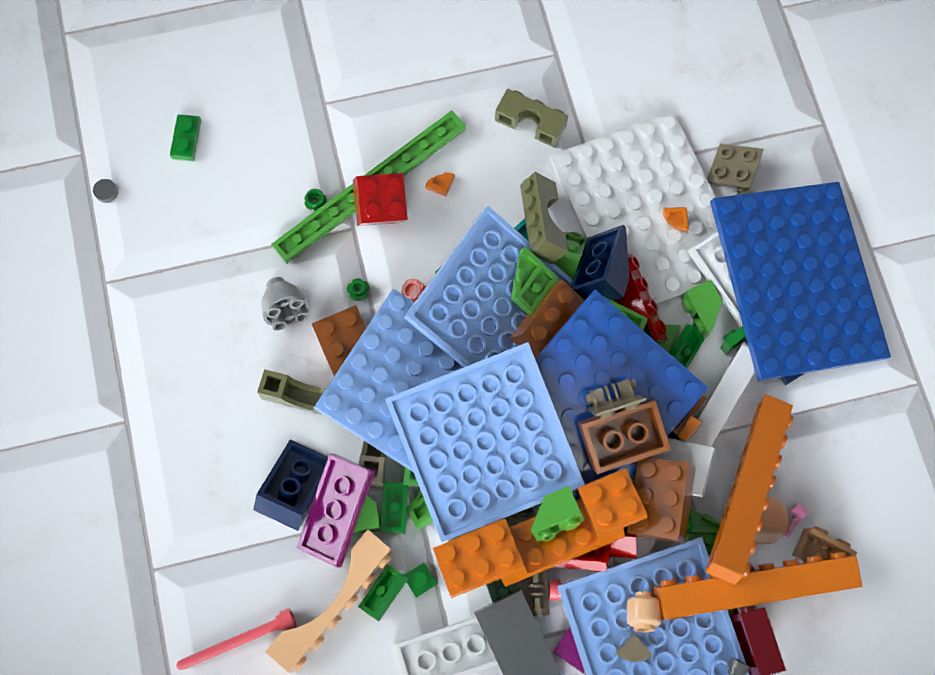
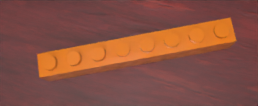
(750, 490)
(760, 586)

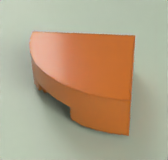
(440, 183)
(676, 218)
(690, 428)

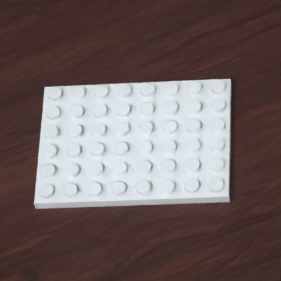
(628, 183)

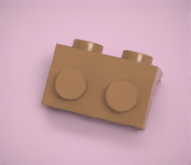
(817, 542)

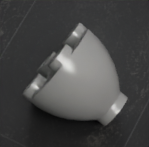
(283, 304)

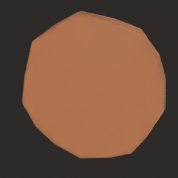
(775, 523)

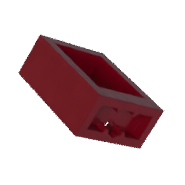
(757, 640)

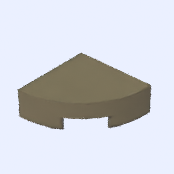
(633, 650)

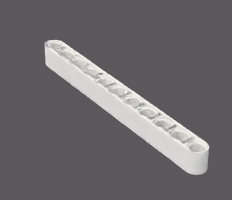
(713, 416)

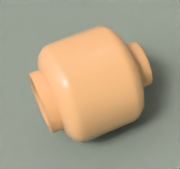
(643, 612)

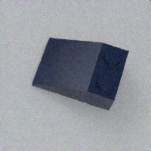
(603, 265)
(291, 485)

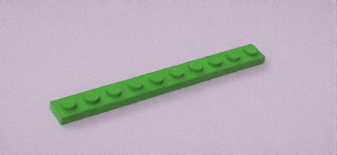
(343, 204)

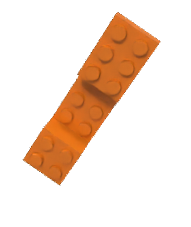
(515, 553)

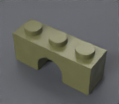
(516, 107)

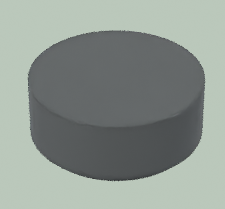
(105, 191)

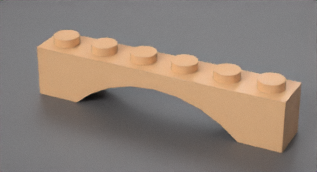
(294, 644)

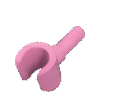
(799, 513)

